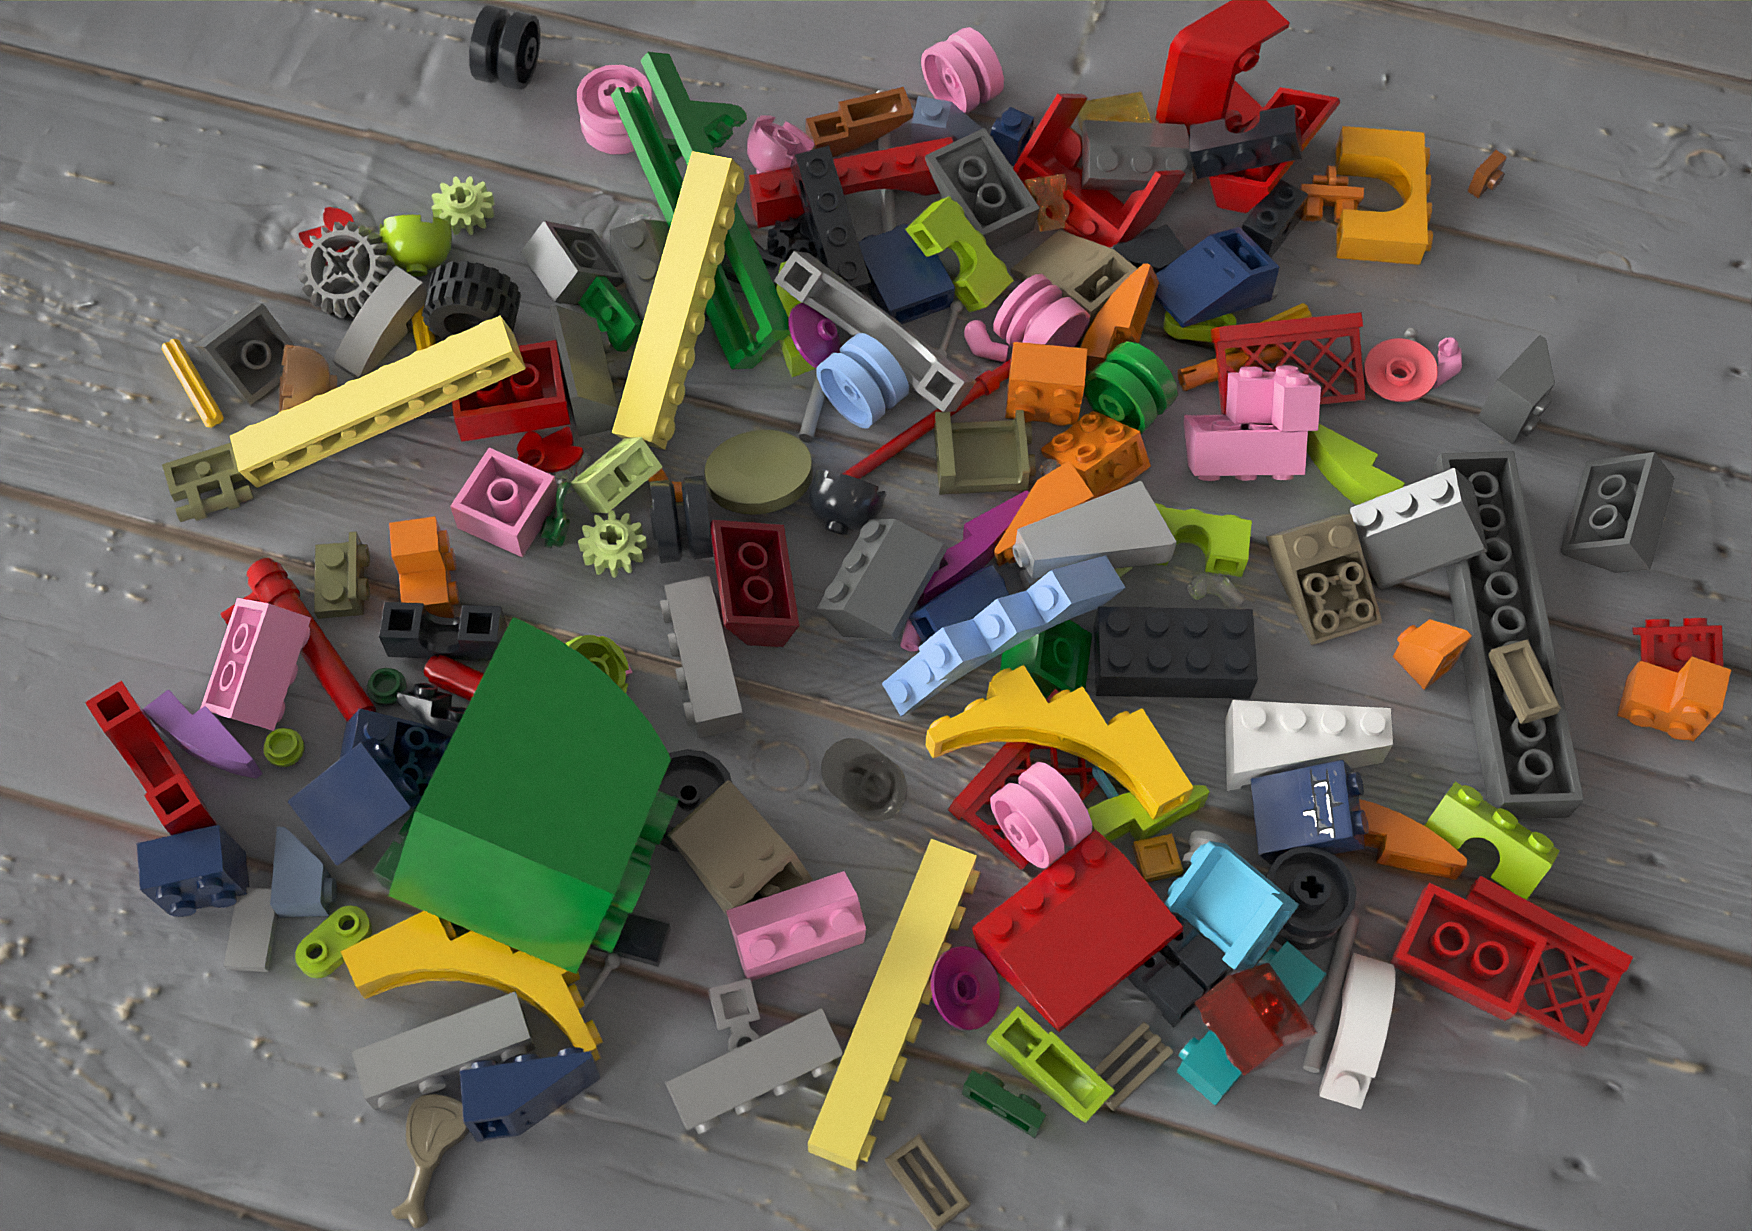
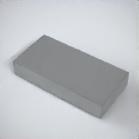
(251, 932)

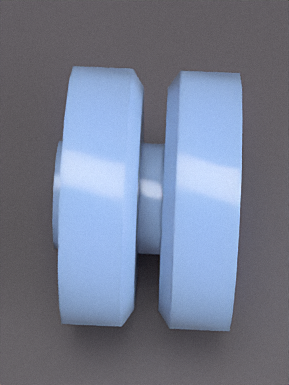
(862, 380)

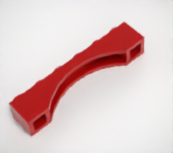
(900, 168)

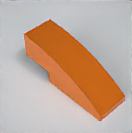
(1121, 316)
(1409, 844)

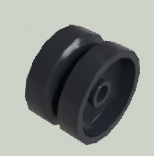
(504, 47)
(680, 519)
(692, 779)
(1321, 889)

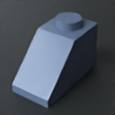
(938, 120)
(299, 880)

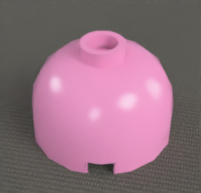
(774, 146)

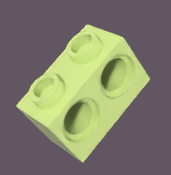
(616, 475)

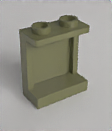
(983, 455)

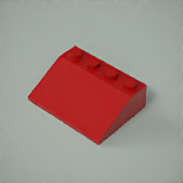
(1076, 930)

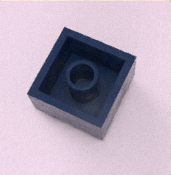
(193, 870)

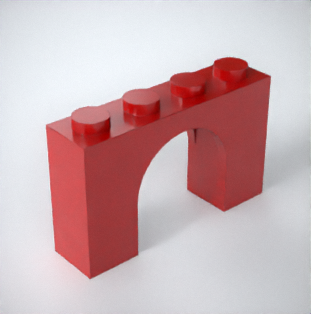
(150, 759)

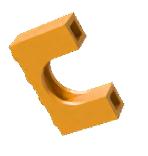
(1401, 162)

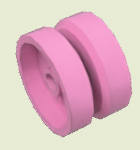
(963, 70)
(597, 111)
(1041, 814)

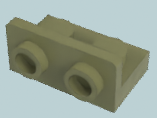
(340, 578)

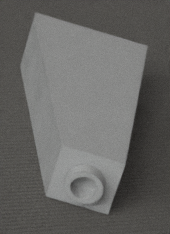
(1117, 525)

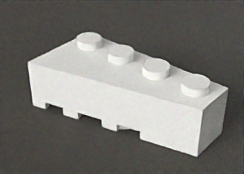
(1293, 736)

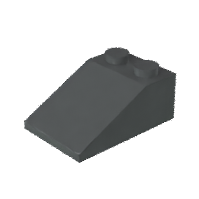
(985, 187)

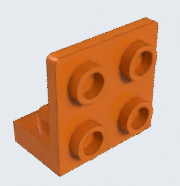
(1101, 451)

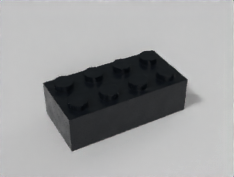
(1174, 652)

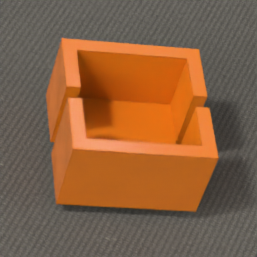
(1046, 383)

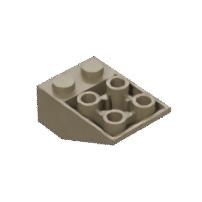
(1079, 268)
(1325, 577)
(736, 850)

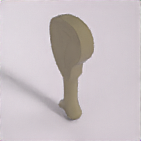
(431, 1129)

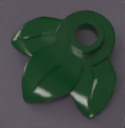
(556, 527)

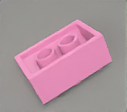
(1242, 450)
(256, 663)
(797, 926)

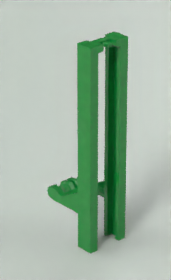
(701, 128)

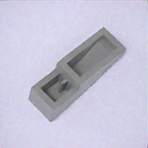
(380, 323)

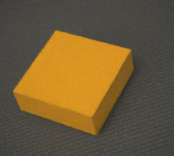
(1157, 858)

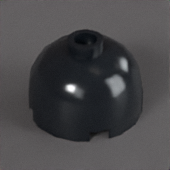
(844, 501)

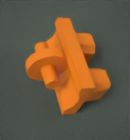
(1330, 191)

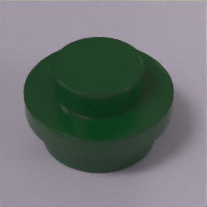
(385, 685)

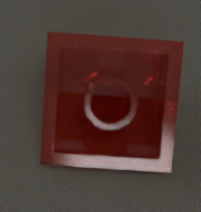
(1254, 1017)

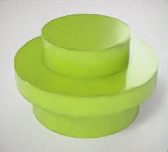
(283, 747)

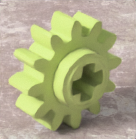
(463, 204)
(597, 541)

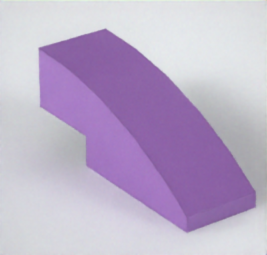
(200, 735)

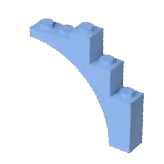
(1000, 626)

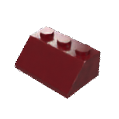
(755, 581)

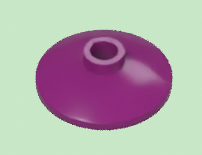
(813, 334)
(976, 984)

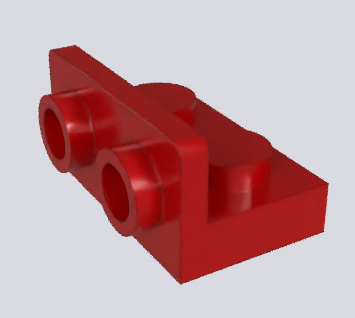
(1675, 645)

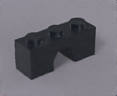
(1270, 142)
(413, 632)

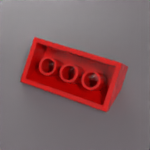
(1246, 188)

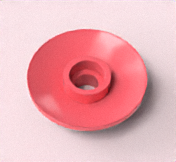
(1401, 358)

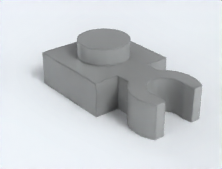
(734, 1009)

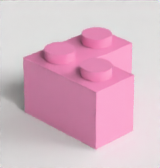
(1277, 397)

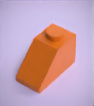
(1430, 650)

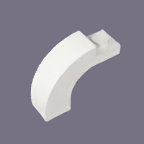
(1361, 1030)

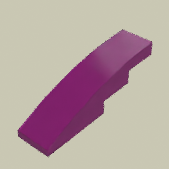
(976, 548)

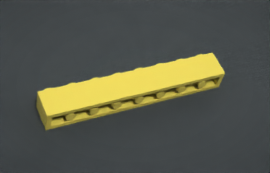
(679, 299)
(377, 402)
(892, 1007)

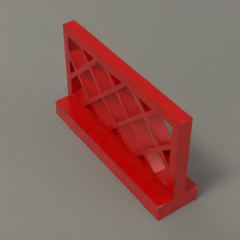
(1295, 331)
(993, 776)
(1566, 939)

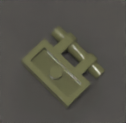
(202, 473)

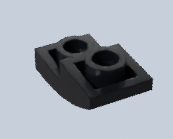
(432, 707)

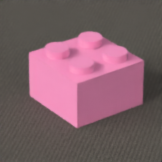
(505, 502)

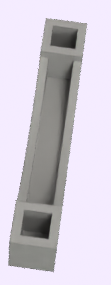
(840, 302)

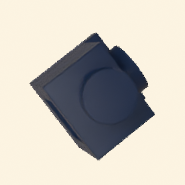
(1012, 133)

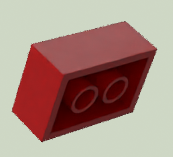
(520, 402)
(1468, 952)

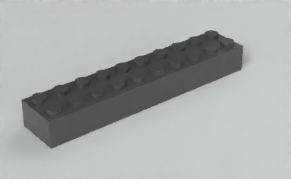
(1500, 603)

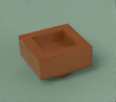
(1488, 174)

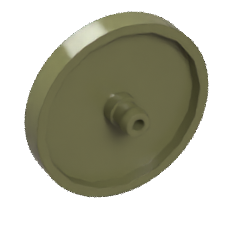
(758, 472)

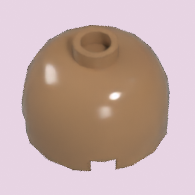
(303, 376)

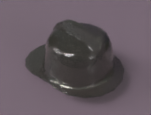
(864, 779)

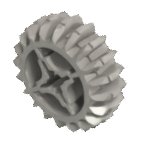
(324, 249)

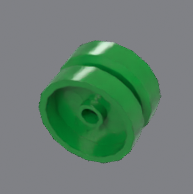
(1131, 386)

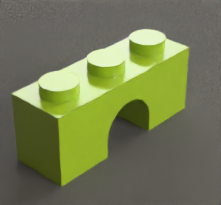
(981, 273)
(1221, 538)
(1523, 853)

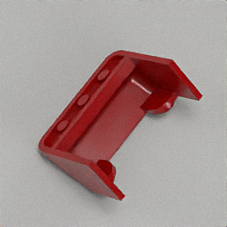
(1208, 56)
(1092, 213)

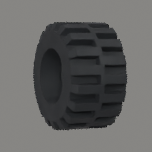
(467, 295)

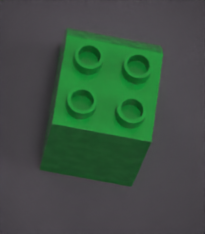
(540, 806)

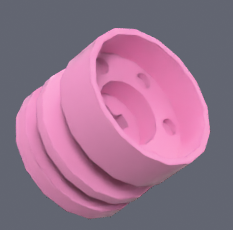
(1040, 315)

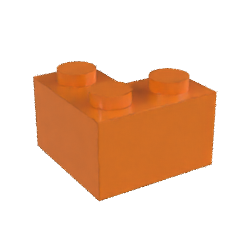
(424, 565)
(1675, 701)

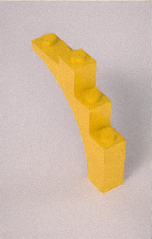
(1124, 748)
(429, 950)

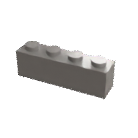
(703, 657)
(438, 1050)
(754, 1069)

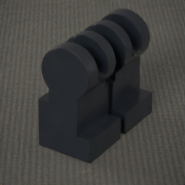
(1196, 973)

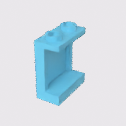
(1230, 904)

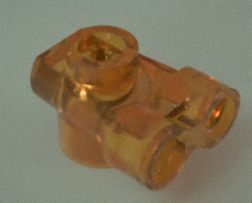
(1049, 193)

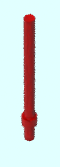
(985, 385)

